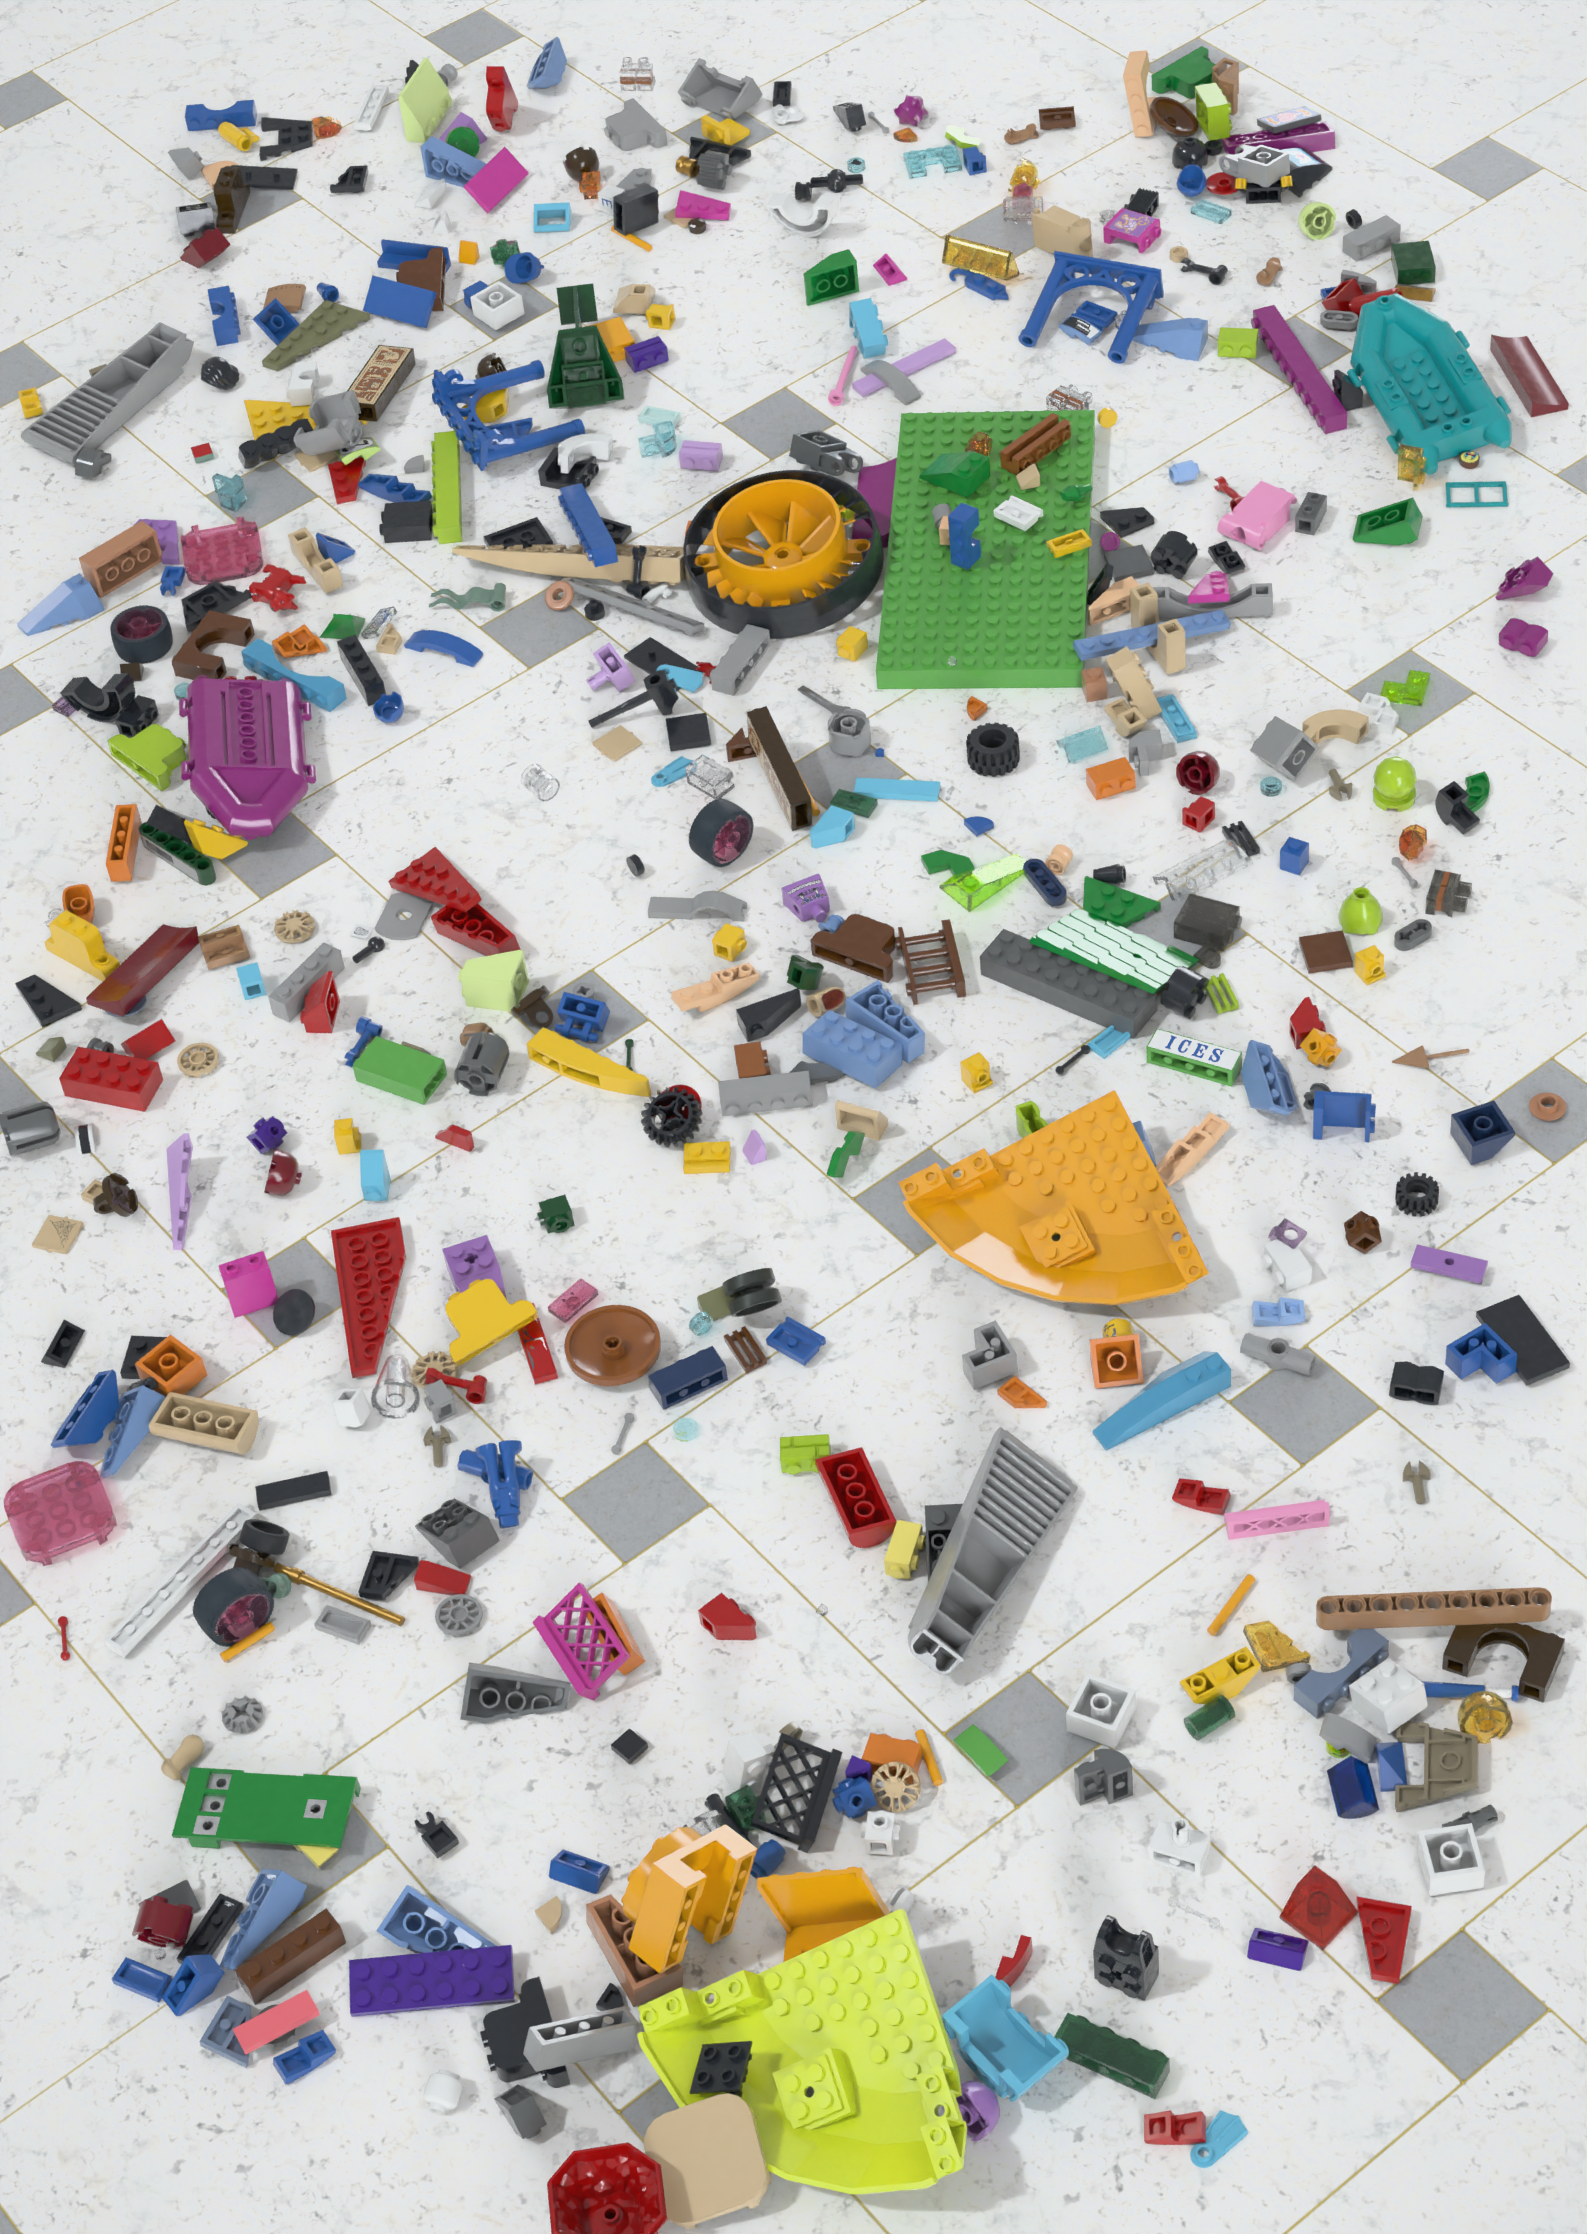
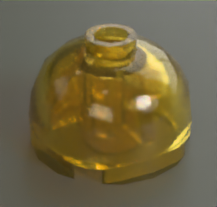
(1025, 173)
(1484, 1716)

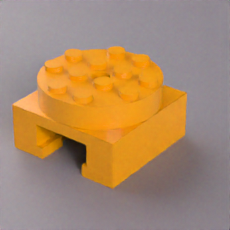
(685, 1884)

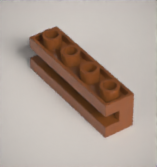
(1035, 444)

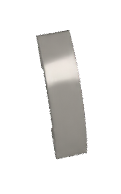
(895, 379)

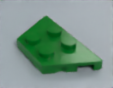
(1116, 903)

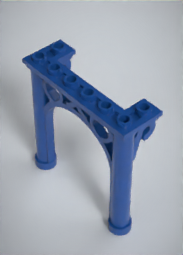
(1103, 273)
(484, 443)

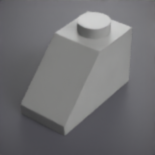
(187, 161)

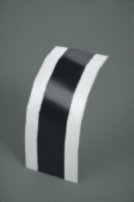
(84, 1139)

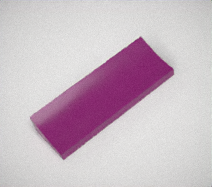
(1313, 137)
(877, 487)

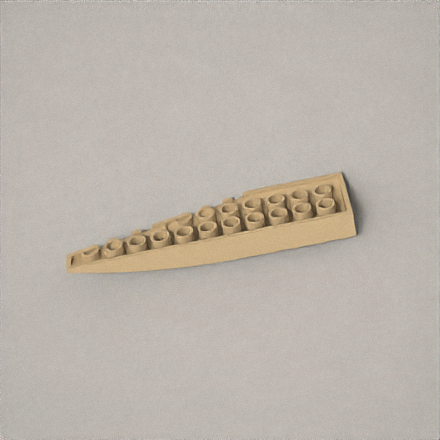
(658, 566)

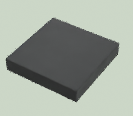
(1129, 562)

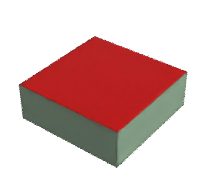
(202, 452)

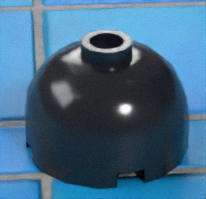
(1189, 152)

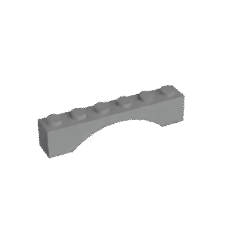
(1250, 601)

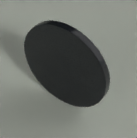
(294, 1312)

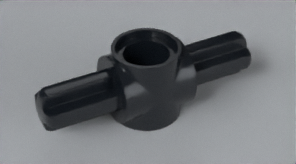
(836, 180)

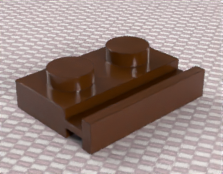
(1057, 118)

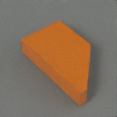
(1020, 1395)

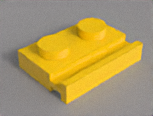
(707, 1157)

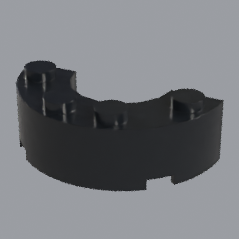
(99, 703)

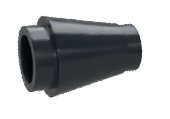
(1111, 874)

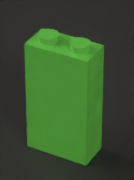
(399, 1070)

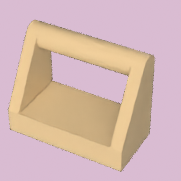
(858, 1118)

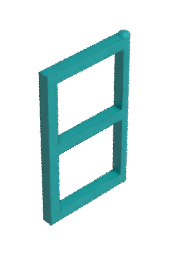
(1475, 485)

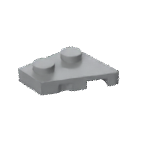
(636, 178)

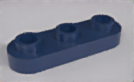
(1045, 882)

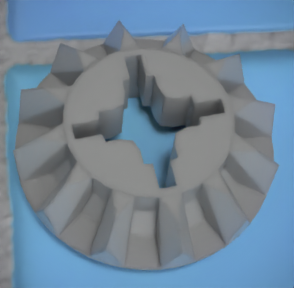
(242, 1723)

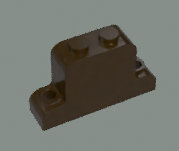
(230, 199)

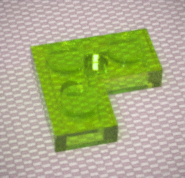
(1410, 692)

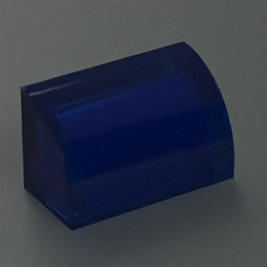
(1352, 1789)

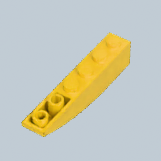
(584, 1064)

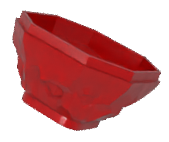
(607, 2192)

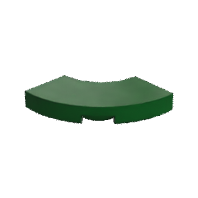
(1478, 790)

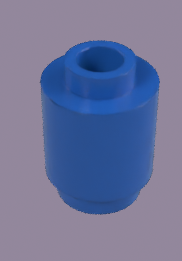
(767, 1859)

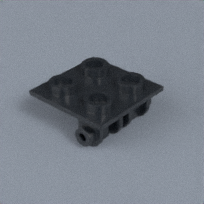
(722, 2068)

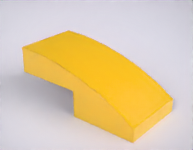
(30, 402)

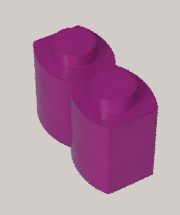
(1523, 637)

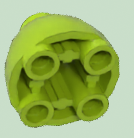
(1360, 913)

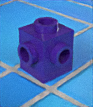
(267, 1134)

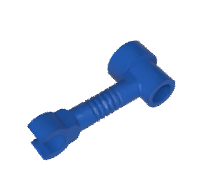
(367, 1029)

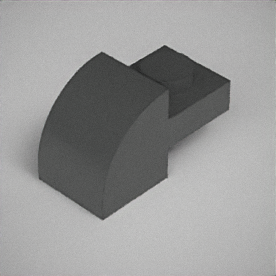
(90, 462)

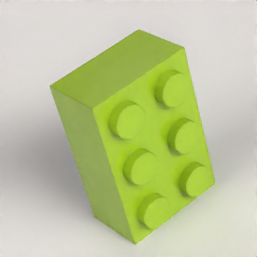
(1213, 111)

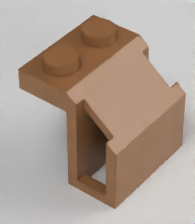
(1228, 81)

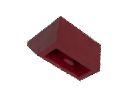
(205, 248)

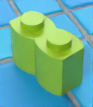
(1028, 1118)

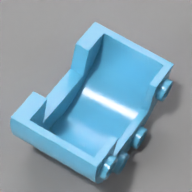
(1000, 2041)

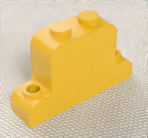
(80, 945)
(483, 1319)

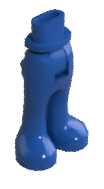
(506, 1494)

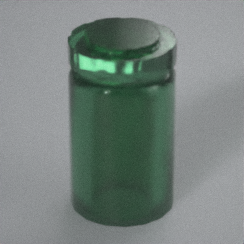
(1209, 1717)

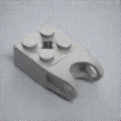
(1257, 164)

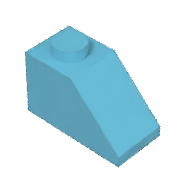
(374, 1175)

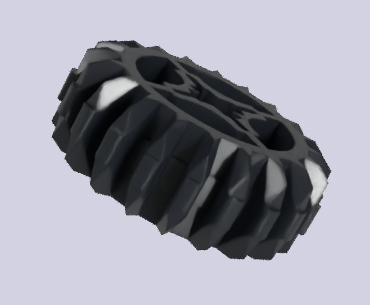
(677, 1101)

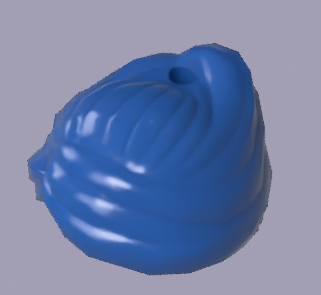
(1191, 181)

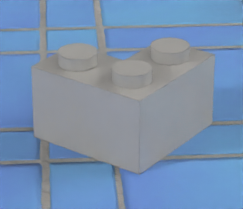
(991, 1359)

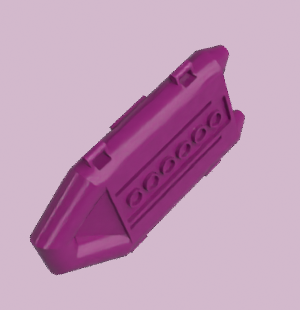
(247, 751)

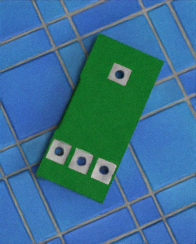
(264, 1808)

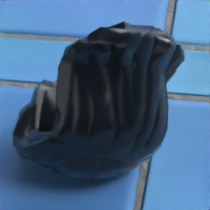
(219, 373)

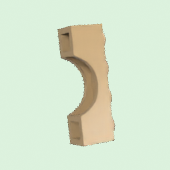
(323, 571)

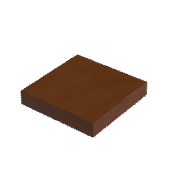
(1325, 952)

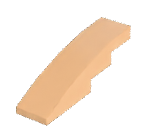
(1191, 1149)

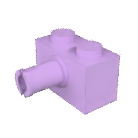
(612, 669)

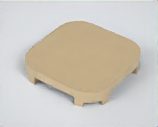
(708, 2159)

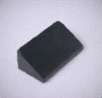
(63, 1345)

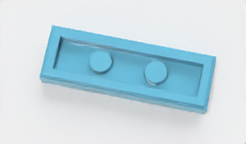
(1176, 719)

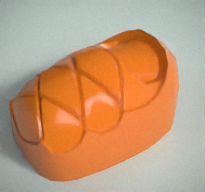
(79, 901)

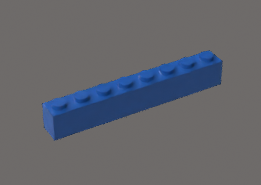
(587, 525)

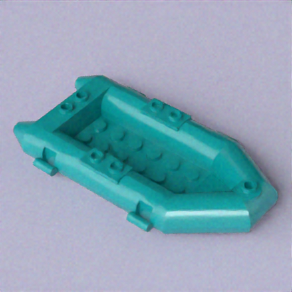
(1425, 382)

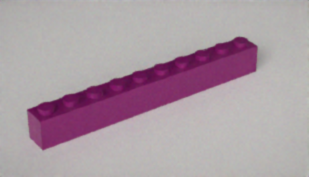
(1299, 369)

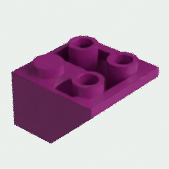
(1525, 579)

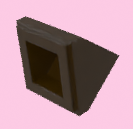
(134, 669)

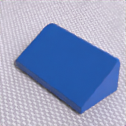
(578, 1871)

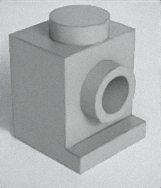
(439, 1401)

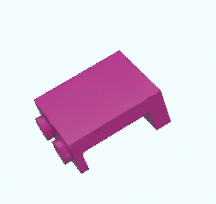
(249, 1284)

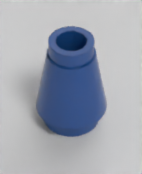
(328, 292)

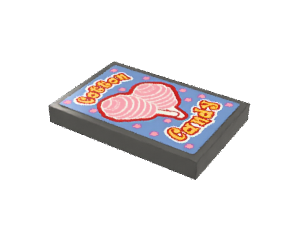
(1289, 119)

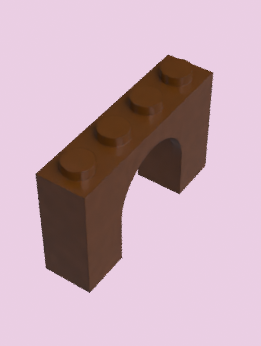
(212, 629)

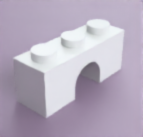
(302, 383)

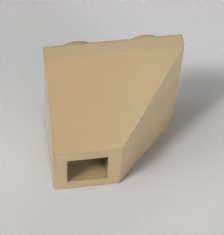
(634, 299)

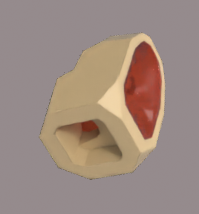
(824, 1000)

